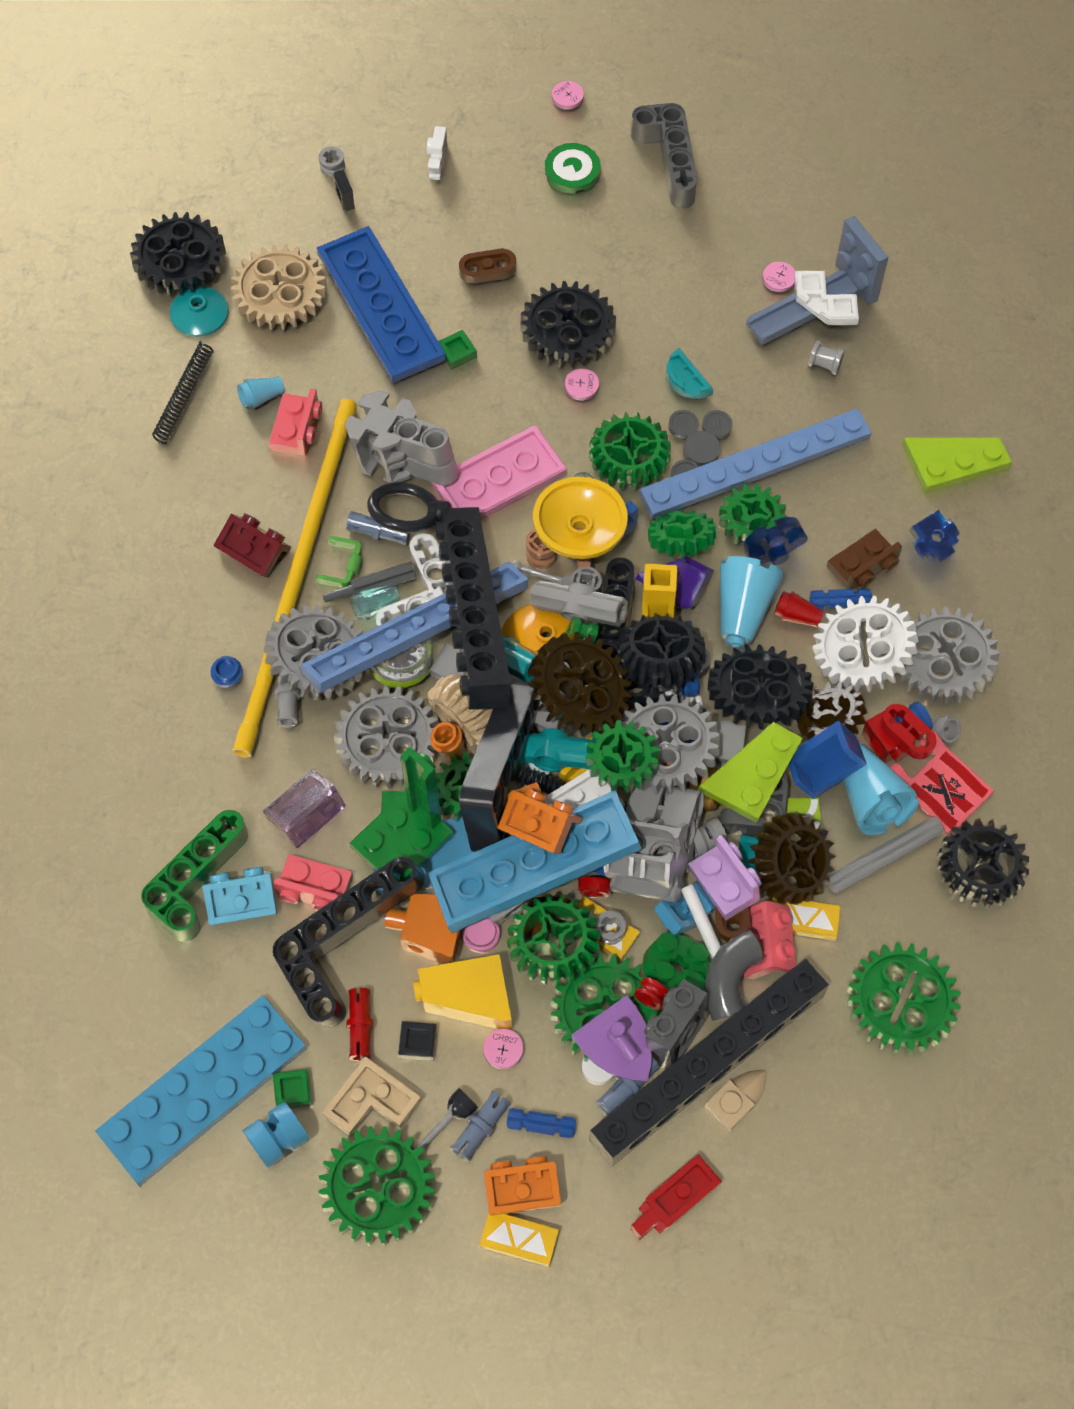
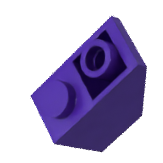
(691, 581)

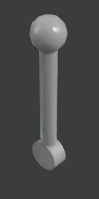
(565, 580)

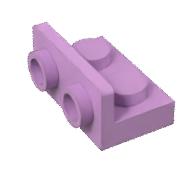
(726, 878)

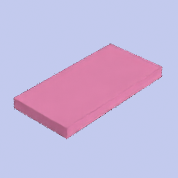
(504, 473)

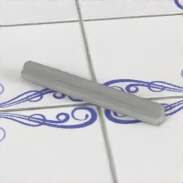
(885, 854)

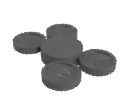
(699, 446)

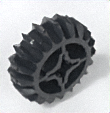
(661, 650)
(968, 841)

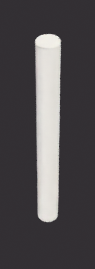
(703, 924)

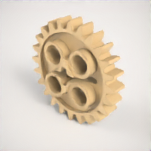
(278, 287)

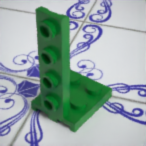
(410, 823)

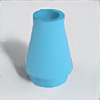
(258, 391)

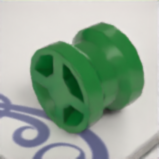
(583, 629)

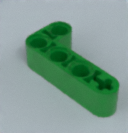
(200, 868)

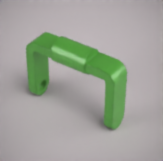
(352, 567)

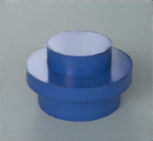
(226, 671)

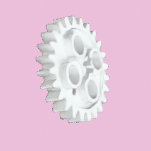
(895, 640)

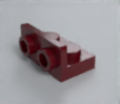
(251, 544)

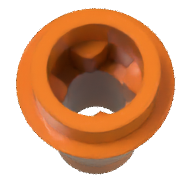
(448, 740)

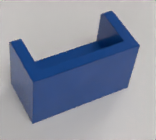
(826, 760)

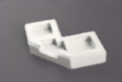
(831, 309)

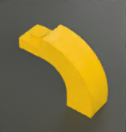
(659, 590)

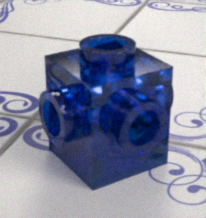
(935, 525)

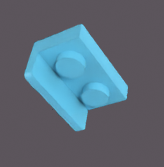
(239, 896)

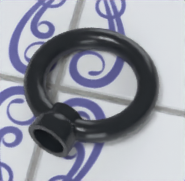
(400, 488)

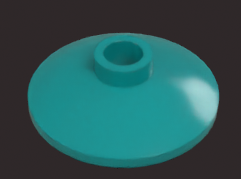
(202, 319)

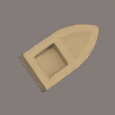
(737, 1098)

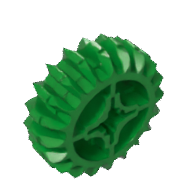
(646, 443)
(577, 926)

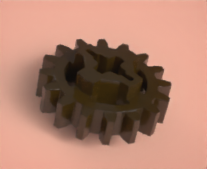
(829, 707)

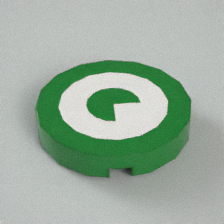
(572, 168)

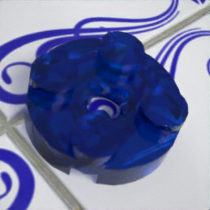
(776, 542)

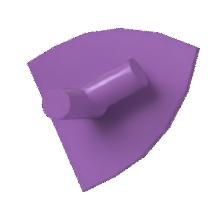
(617, 1041)

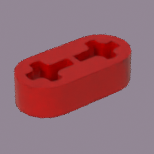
(908, 731)

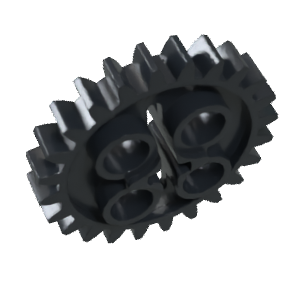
(178, 253)
(568, 324)
(760, 686)

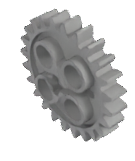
(305, 632)
(971, 643)
(387, 710)
(683, 725)

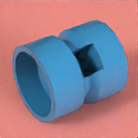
(276, 1134)

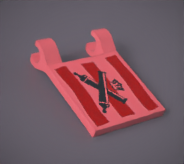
(946, 787)

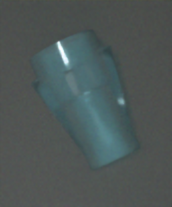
(369, 601)

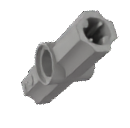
(580, 602)

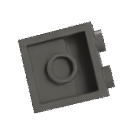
(678, 1023)

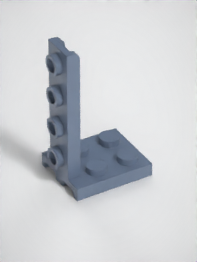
(861, 273)

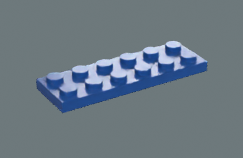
(381, 304)

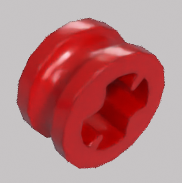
(651, 993)

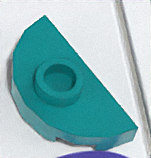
(685, 377)

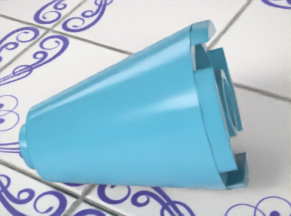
(745, 597)
(879, 796)

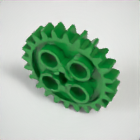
(602, 980)
(932, 1012)
(389, 1215)

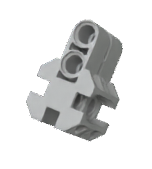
(400, 442)
(666, 835)

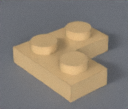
(368, 1089)

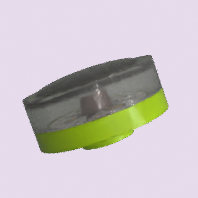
(405, 667)

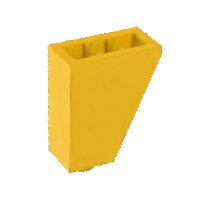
(466, 991)

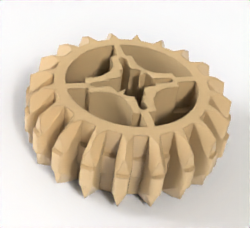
(453, 708)

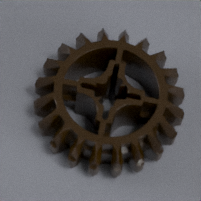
(782, 857)

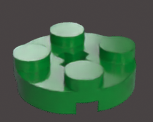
(679, 949)

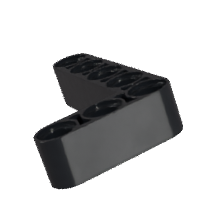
(626, 589)
(494, 765)
(339, 931)

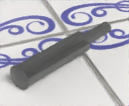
(394, 575)

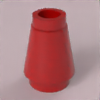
(797, 610)

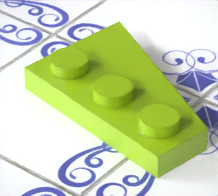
(954, 460)
(753, 773)

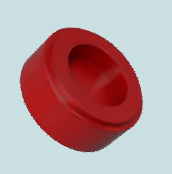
(594, 887)

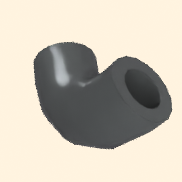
(725, 974)

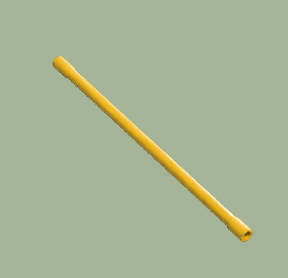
(249, 728)

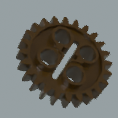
(579, 684)

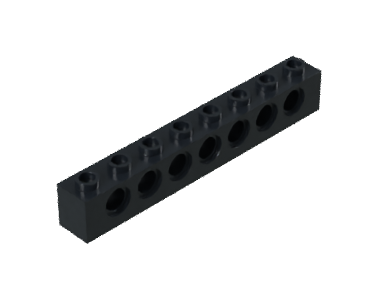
(473, 609)
(708, 1063)

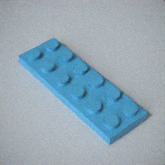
(520, 870)
(200, 1090)

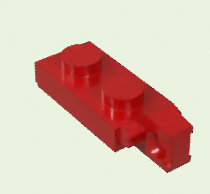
(676, 1197)

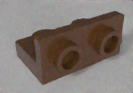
(864, 560)

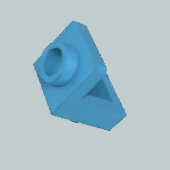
(677, 915)

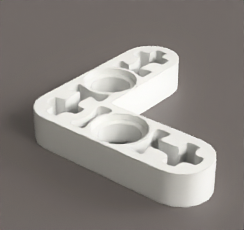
(423, 567)

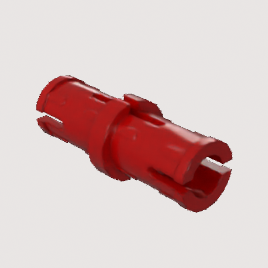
(359, 1023)

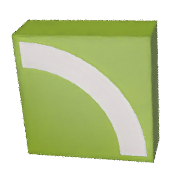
(805, 806)

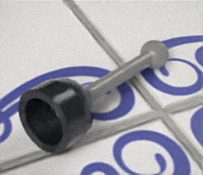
(458, 1107)

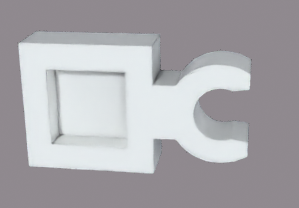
(437, 149)

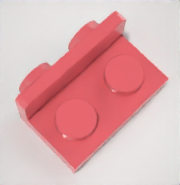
(295, 423)
(311, 882)
(773, 929)

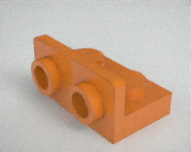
(538, 821)
(522, 1187)

